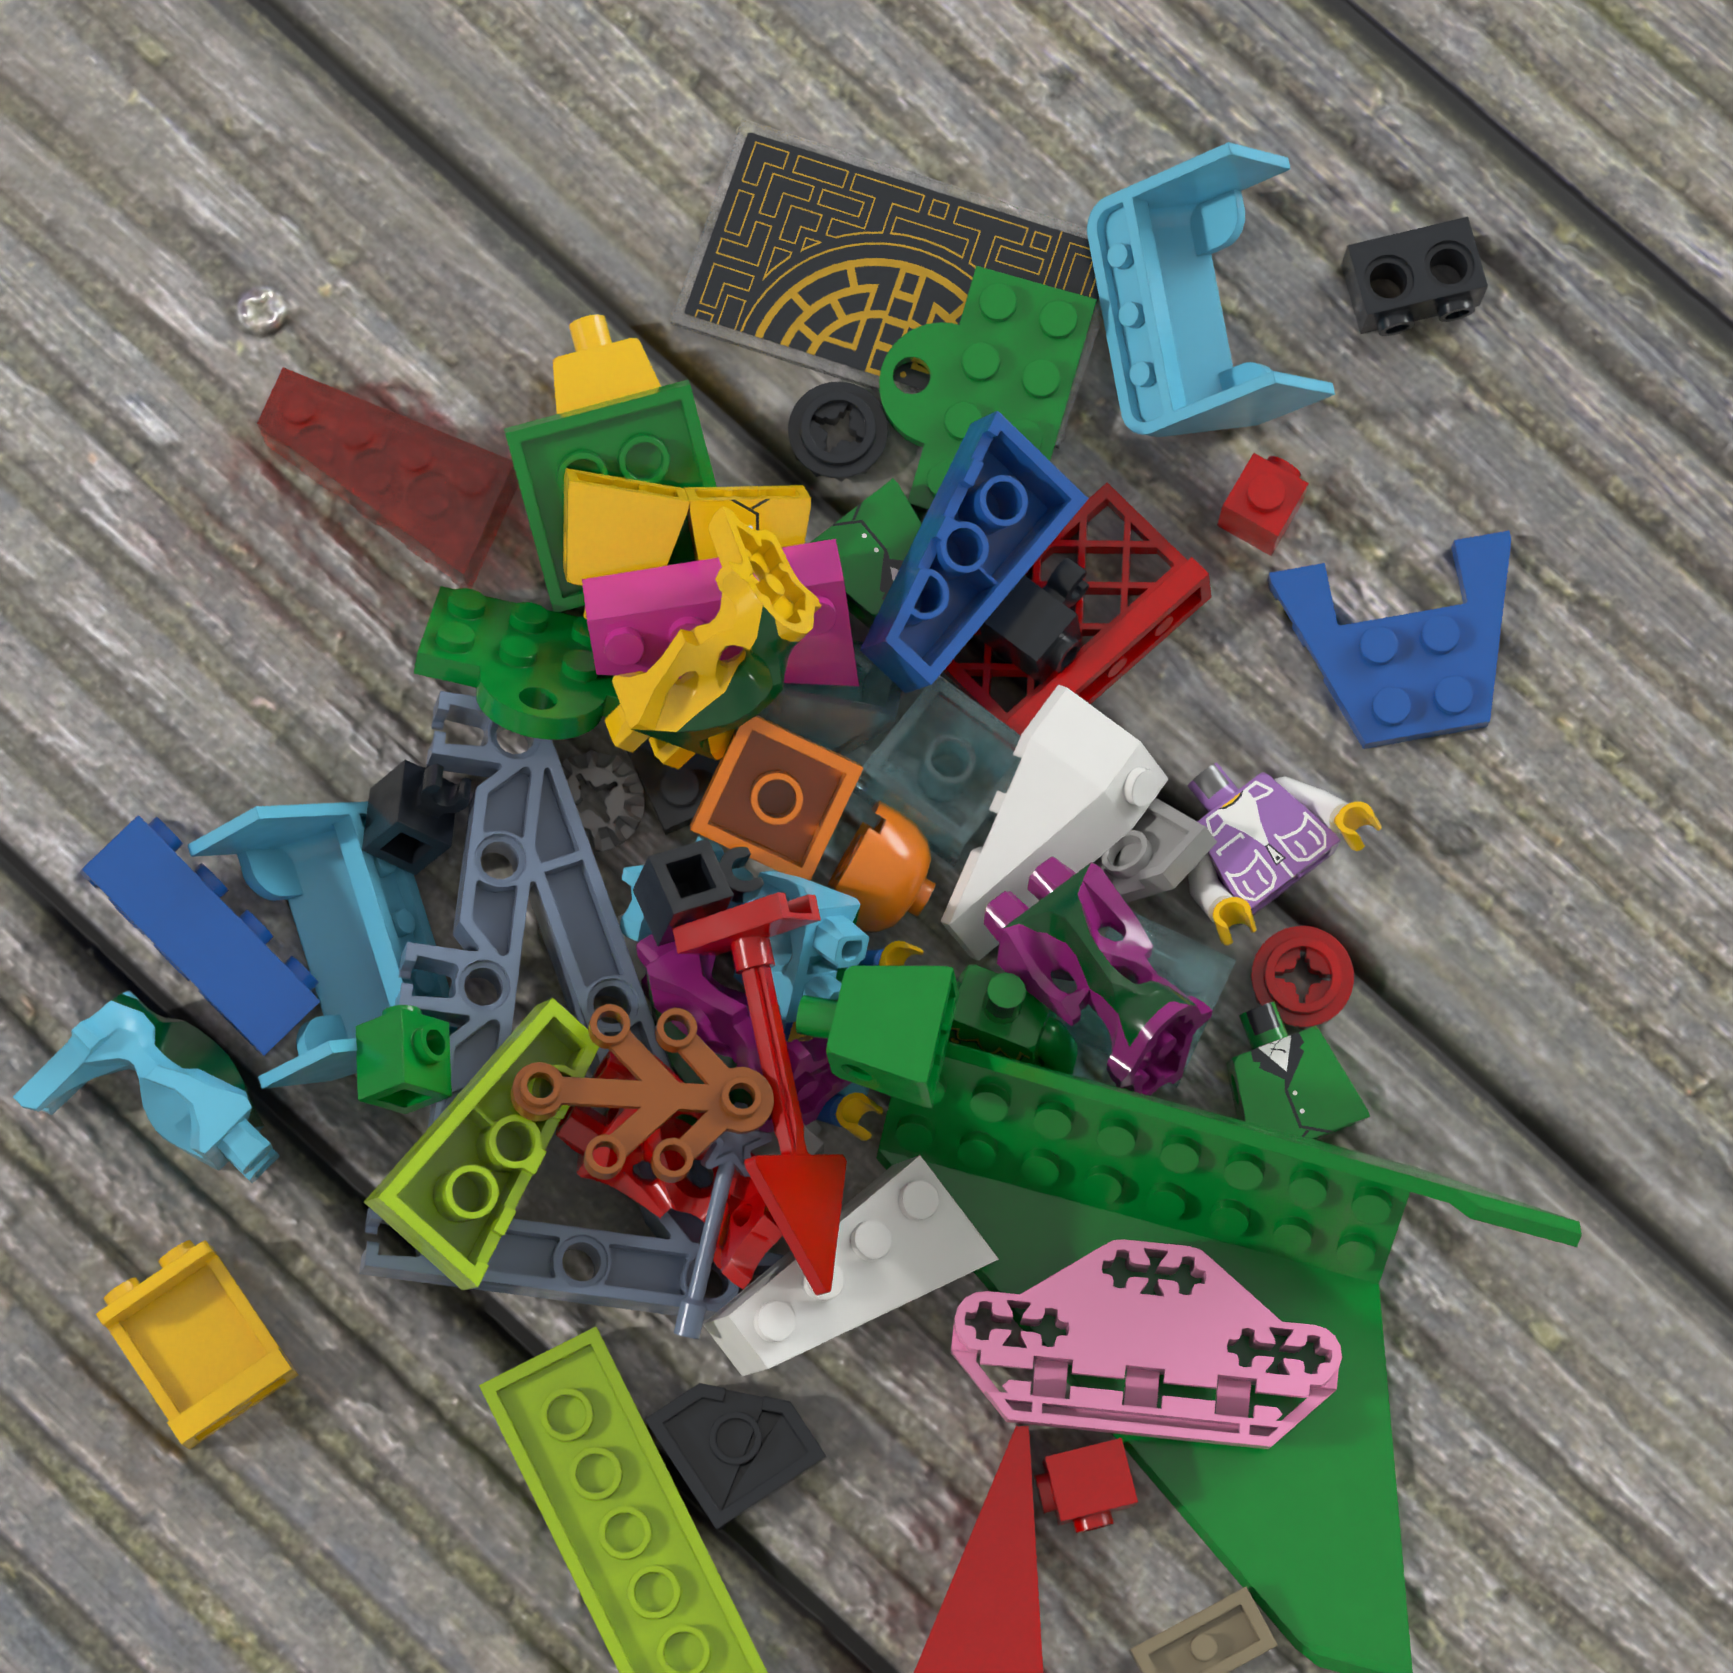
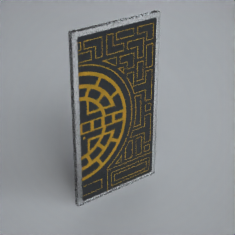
(845, 255)

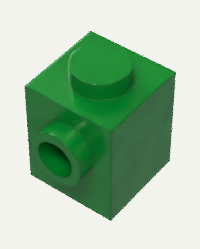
(403, 1060)

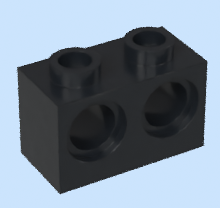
(1407, 262)

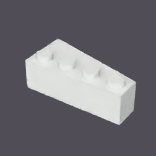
(891, 1248)

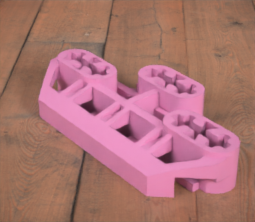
(1146, 1337)

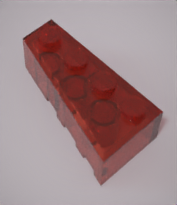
(396, 472)

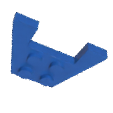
(1411, 670)

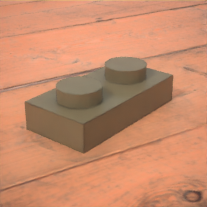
(1210, 1640)

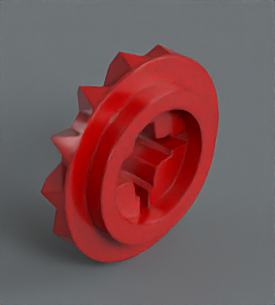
(1323, 956)

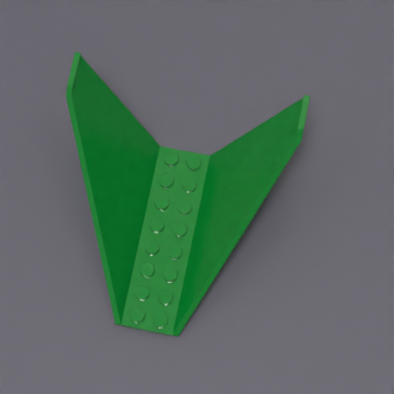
(1302, 1224)

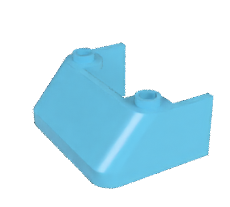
(1165, 304)
(349, 916)

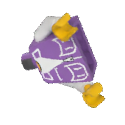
(1265, 841)

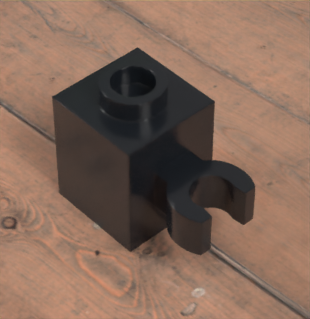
(1036, 623)
(413, 815)
(690, 886)

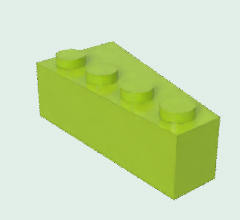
(474, 1162)

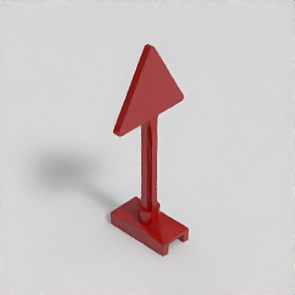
(797, 1187)

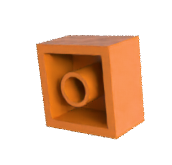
(776, 797)

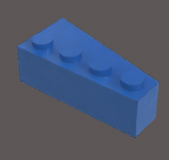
(975, 544)
(201, 934)

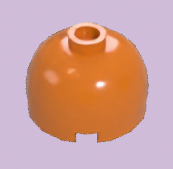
(885, 870)

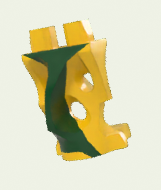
(713, 694)

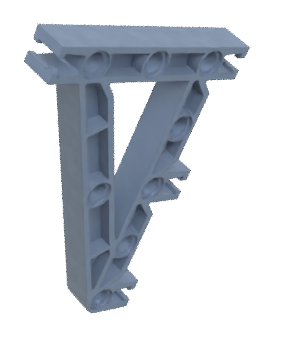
(534, 823)

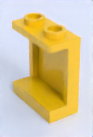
(195, 1342)

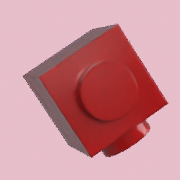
(1263, 502)
(1087, 1485)

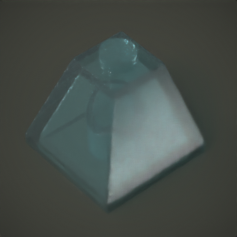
(840, 715)

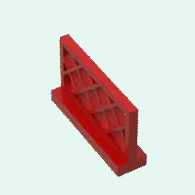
(1115, 644)

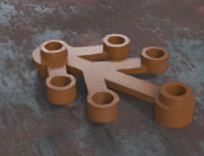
(654, 1094)

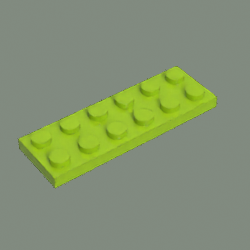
(617, 1514)

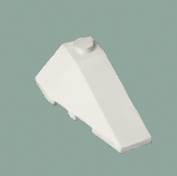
(1070, 799)

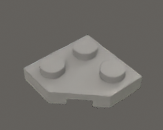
(1156, 852)

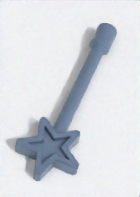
(728, 1154)

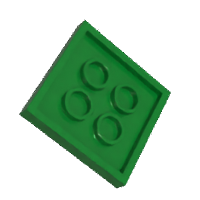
(634, 437)

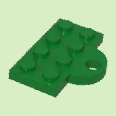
(1007, 354)
(517, 662)

